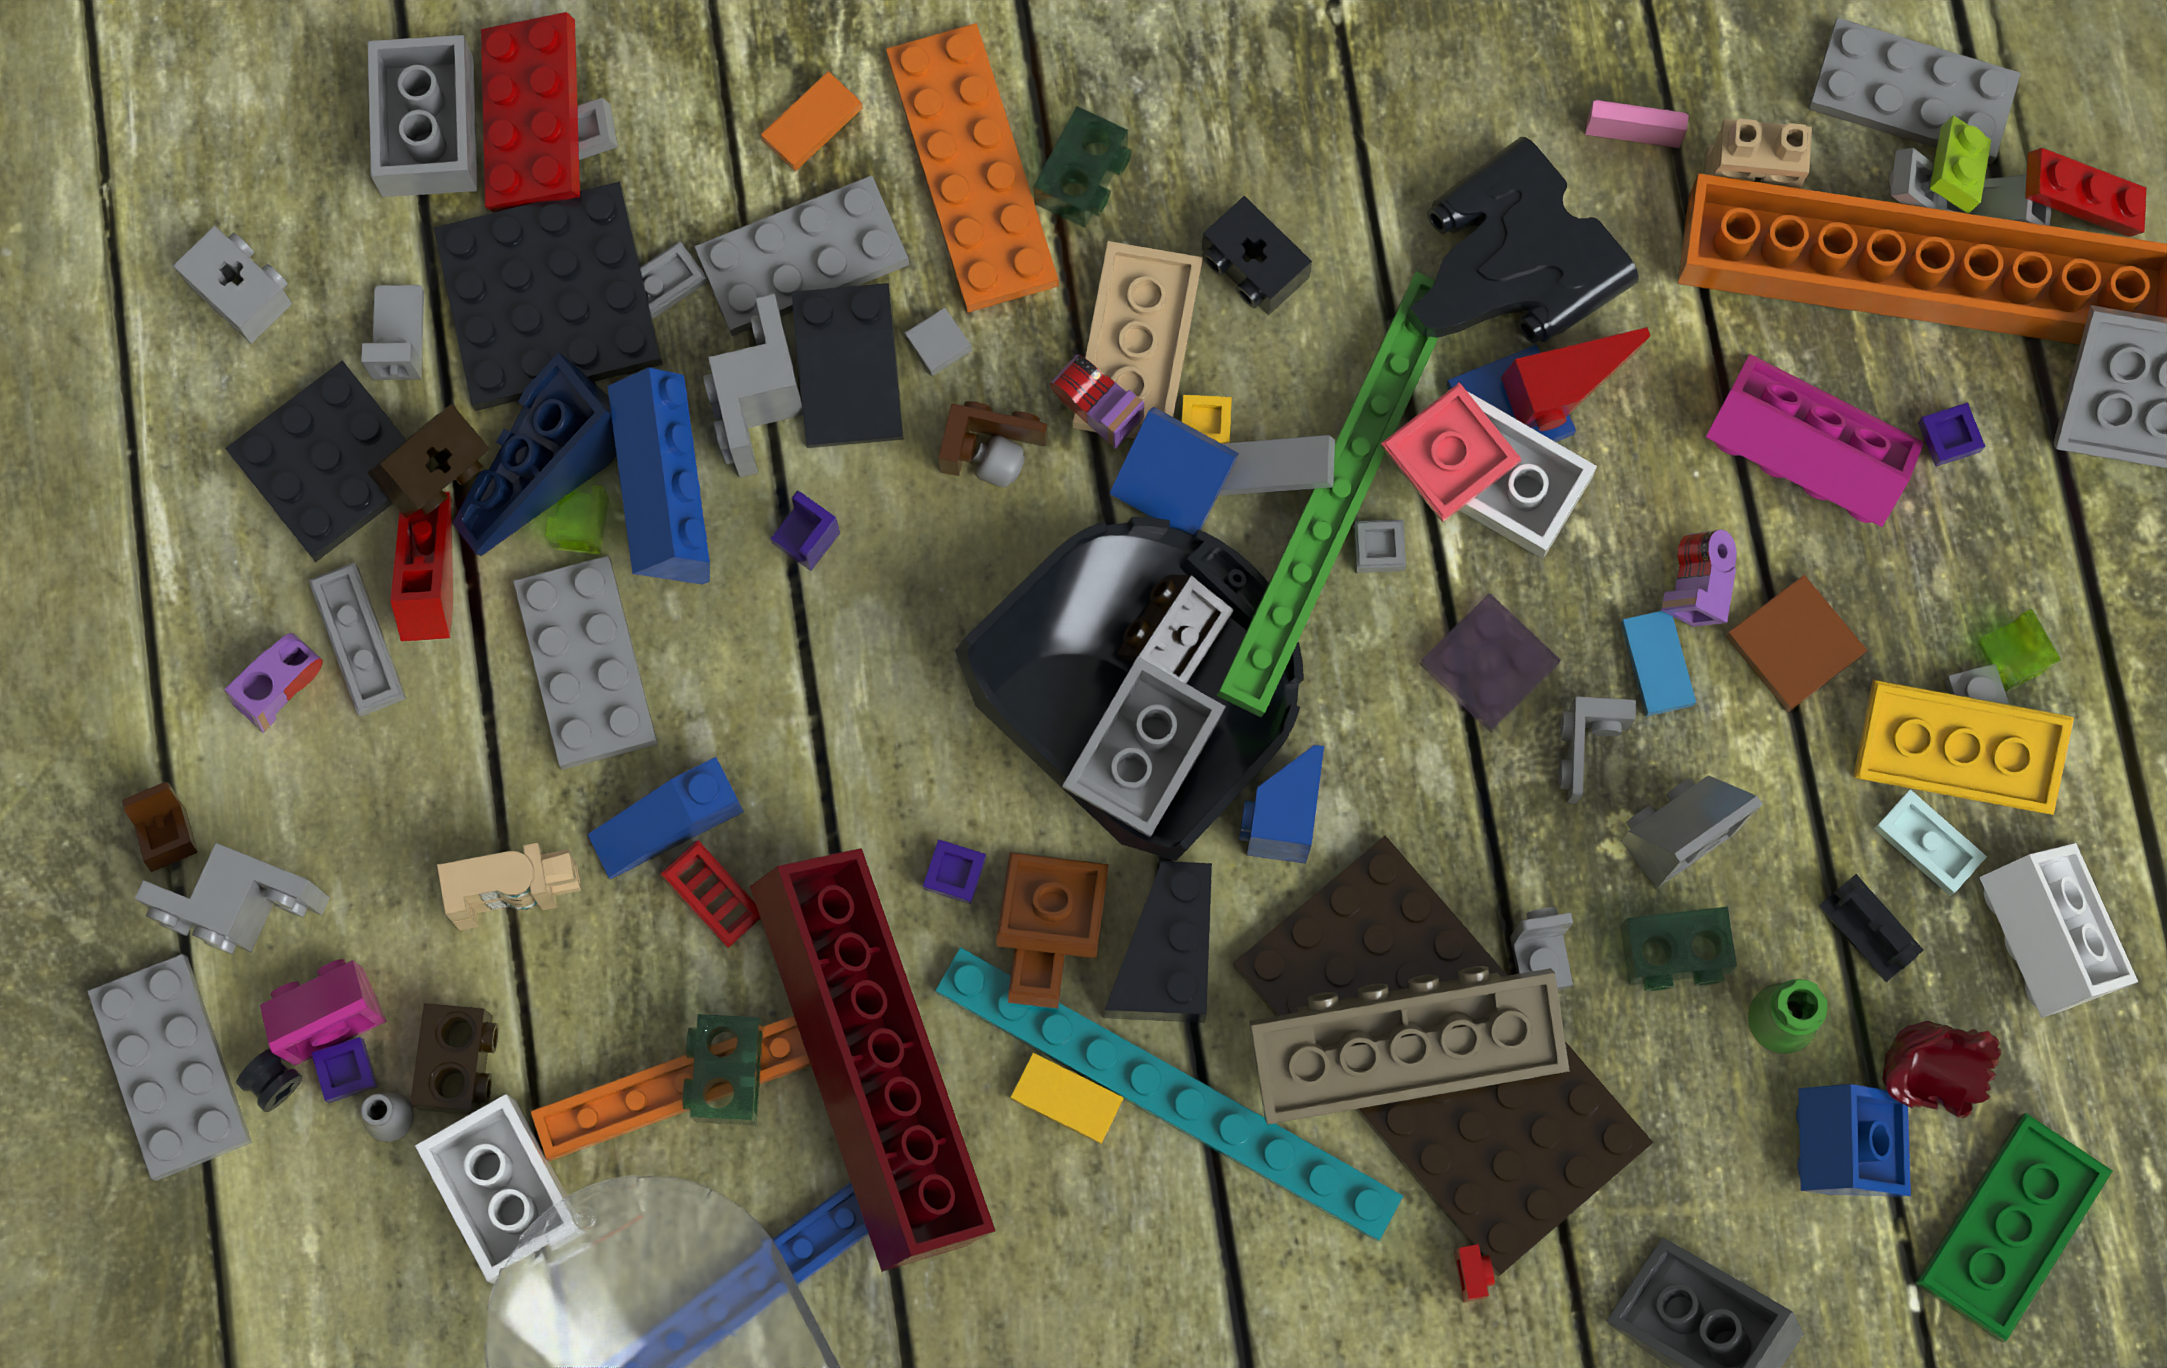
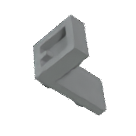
(396, 334)
(1605, 718)
(1541, 945)

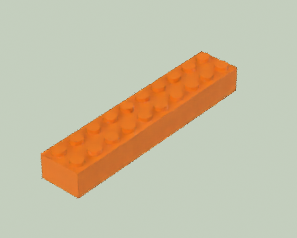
(1913, 260)

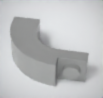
(2000, 197)

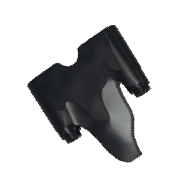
(1522, 255)

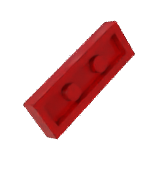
(2085, 192)

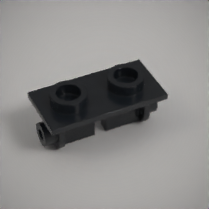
(1871, 928)

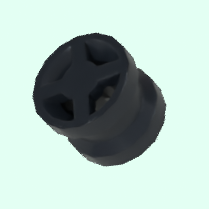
(269, 1080)

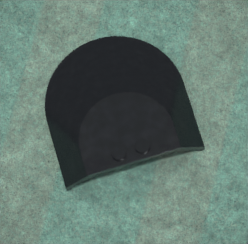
(1052, 665)

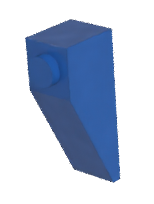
(666, 818)

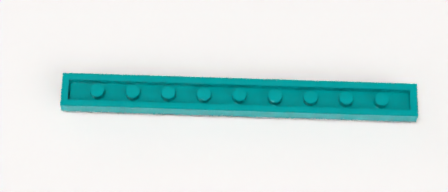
(1174, 1098)

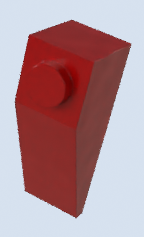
(1555, 382)
(424, 575)

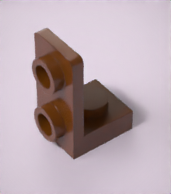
(959, 443)

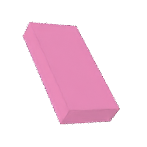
(1637, 124)

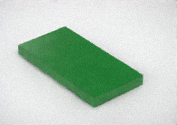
(2013, 1227)

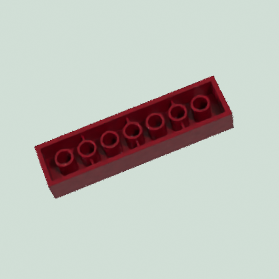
(871, 1058)

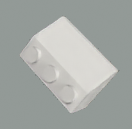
(2057, 929)

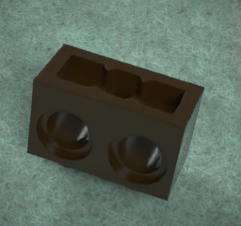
(438, 1059)

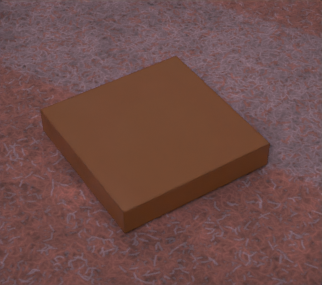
(1796, 643)
(1052, 905)

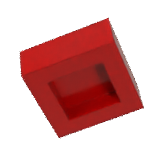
(1474, 1272)

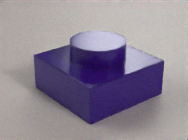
(1951, 434)
(954, 871)
(344, 1070)

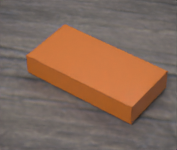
(811, 121)

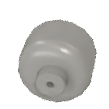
(998, 461)

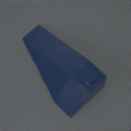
(550, 451)

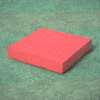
(1451, 452)

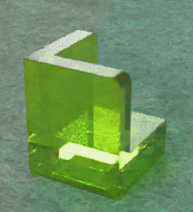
(579, 522)
(2020, 650)

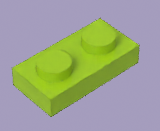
(1960, 164)

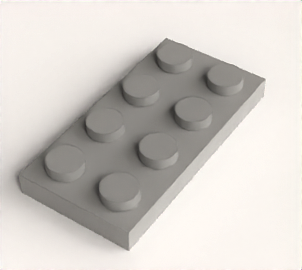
(1910, 86)
(811, 246)
(585, 662)
(169, 1067)

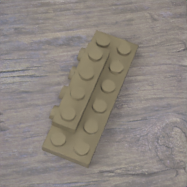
(1408, 1042)

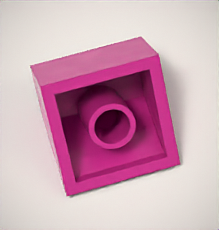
(320, 1011)

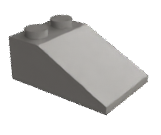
(1144, 747)
(1687, 827)

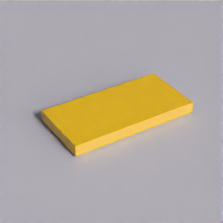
(1963, 747)

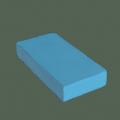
(1658, 663)

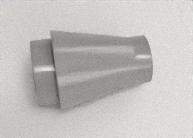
(394, 1123)

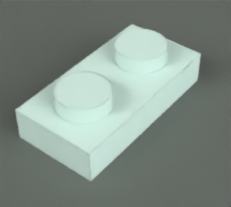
(1930, 842)

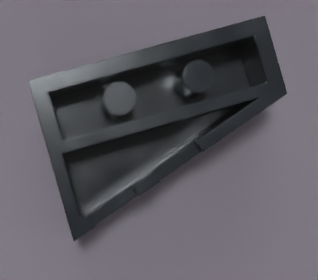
(1169, 952)

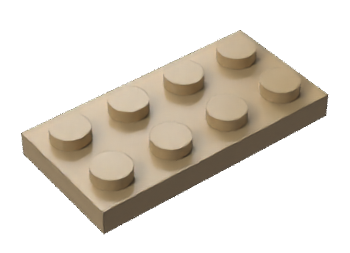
(1143, 323)

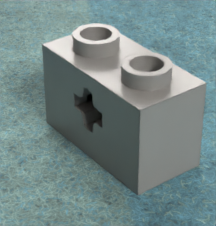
(212, 267)

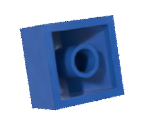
(1284, 811)
(1853, 1142)

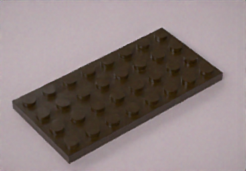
(1492, 1157)

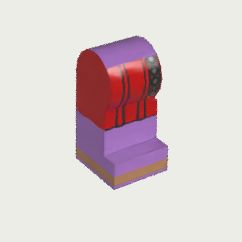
(1098, 400)
(1703, 579)
(273, 680)

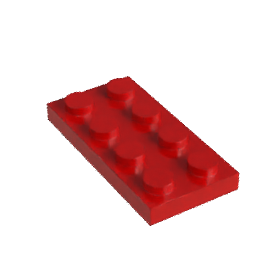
(530, 112)

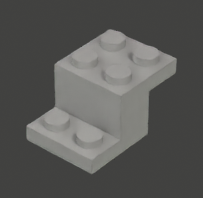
(753, 387)
(231, 900)

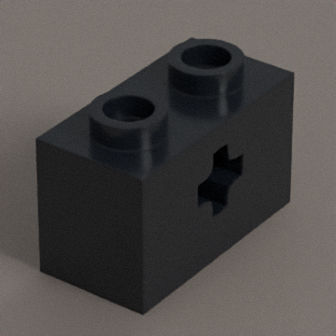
(1251, 233)

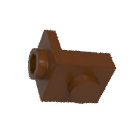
(160, 826)

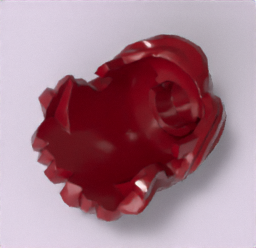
(1941, 1066)

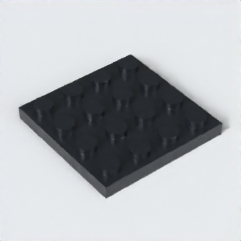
(547, 285)

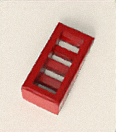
(679, 865)

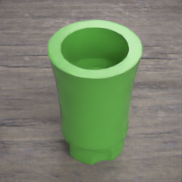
(1775, 1024)

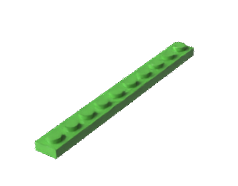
(1330, 511)

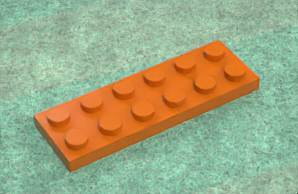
(972, 168)

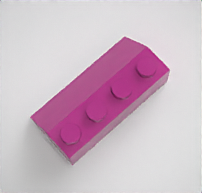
(1815, 441)

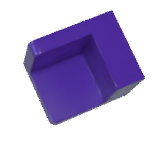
(806, 531)

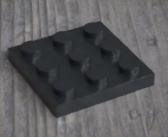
(316, 458)

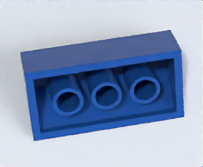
(659, 477)

